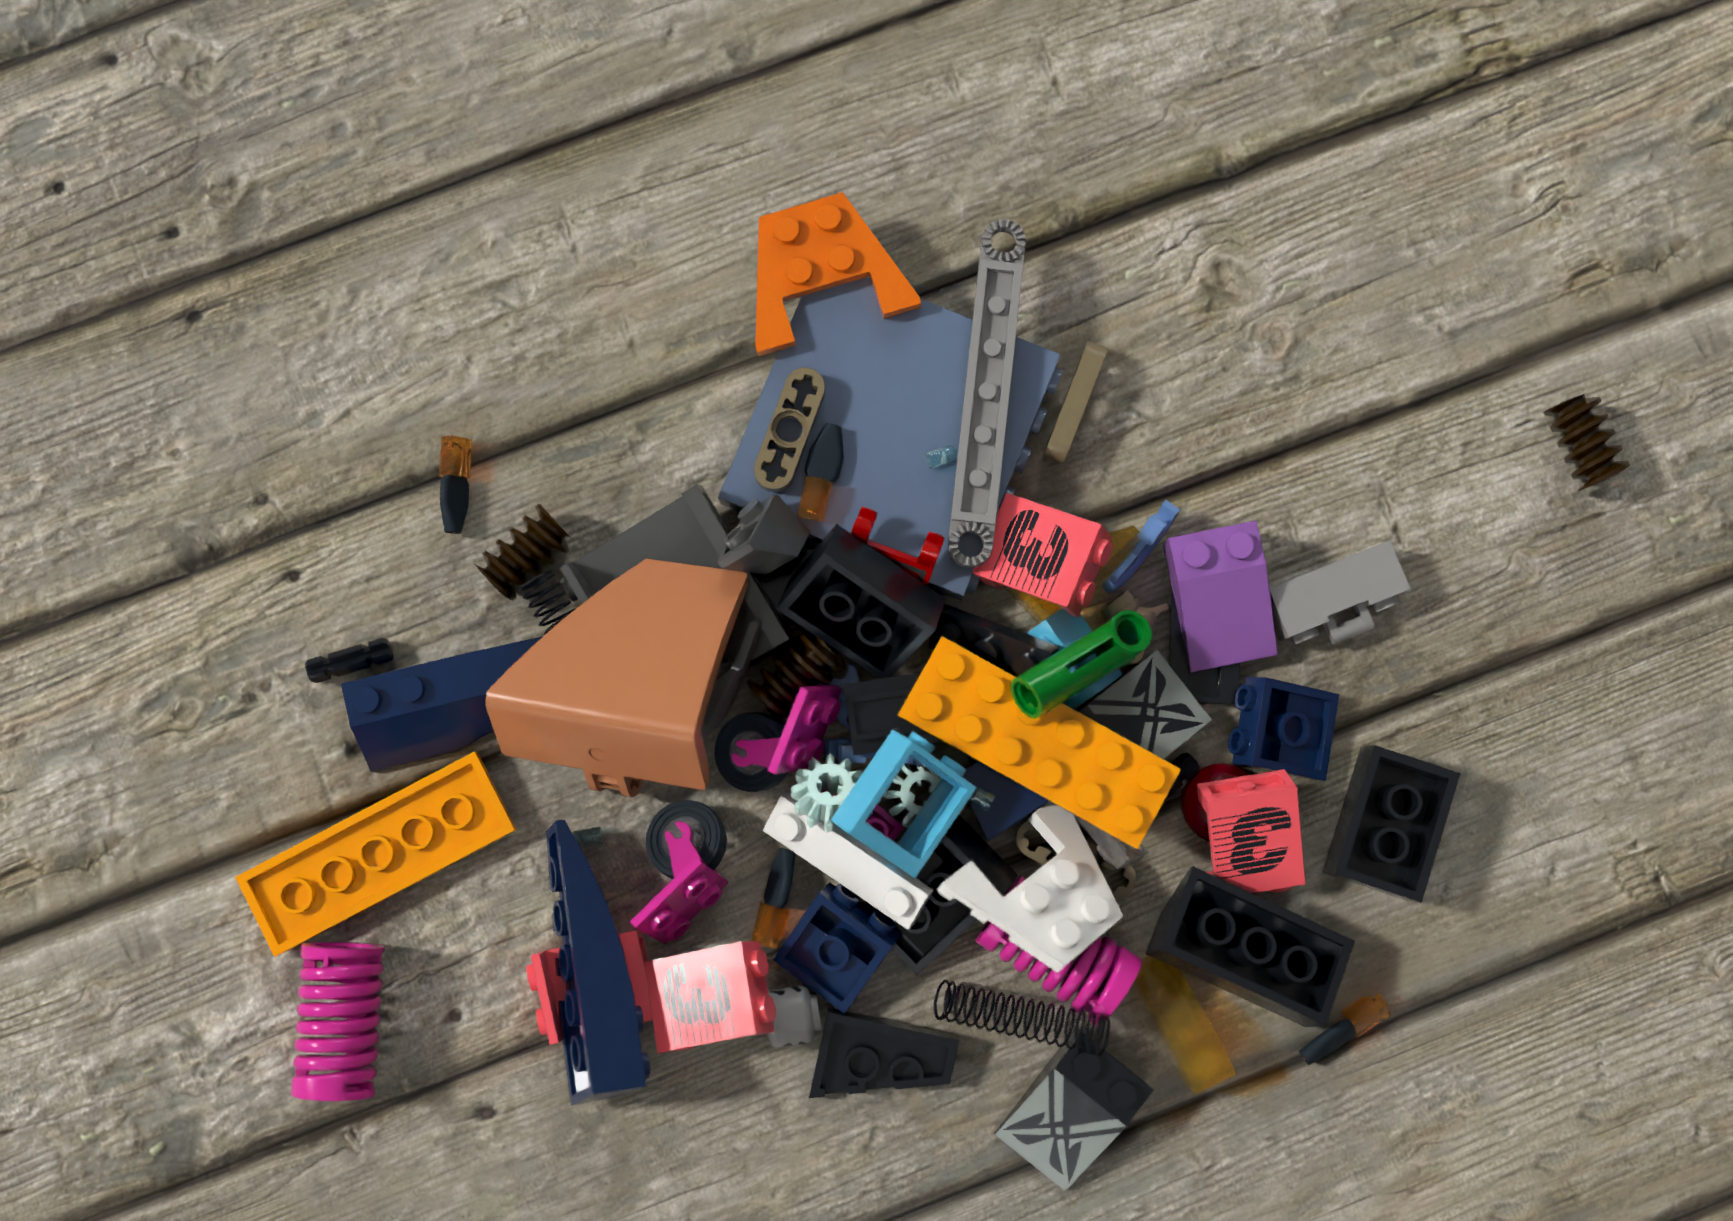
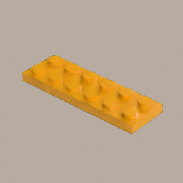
(1054, 755)
(375, 853)

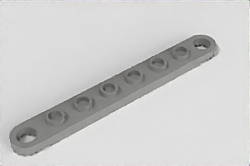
(986, 393)

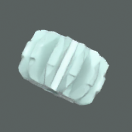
(818, 778)
(908, 797)

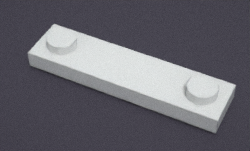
(849, 863)

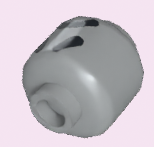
(795, 1017)

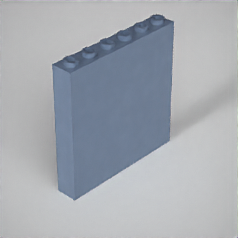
(895, 396)

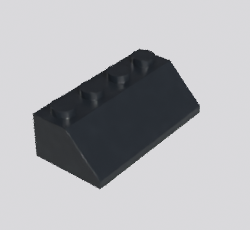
(1251, 948)

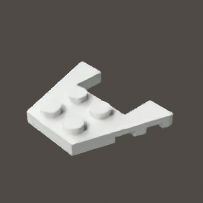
(1054, 909)

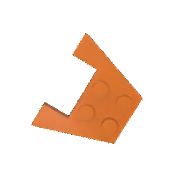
(816, 250)

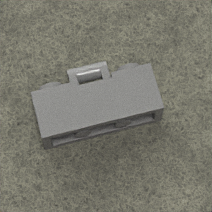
(1355, 582)

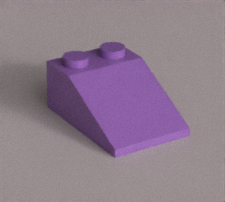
(1222, 595)

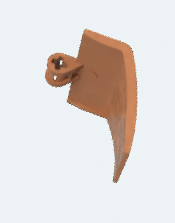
(624, 679)

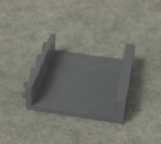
(679, 533)

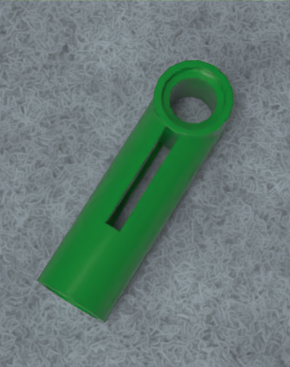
(1052, 682)

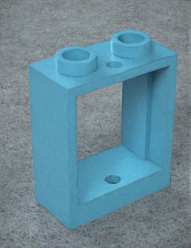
(931, 821)

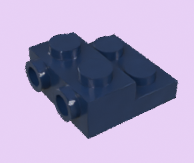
(1284, 727)
(837, 946)

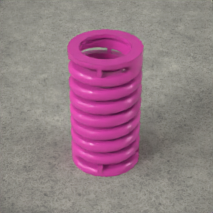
(1103, 951)
(359, 970)

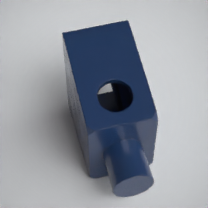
(1010, 802)

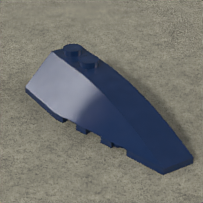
(426, 706)
(599, 1005)

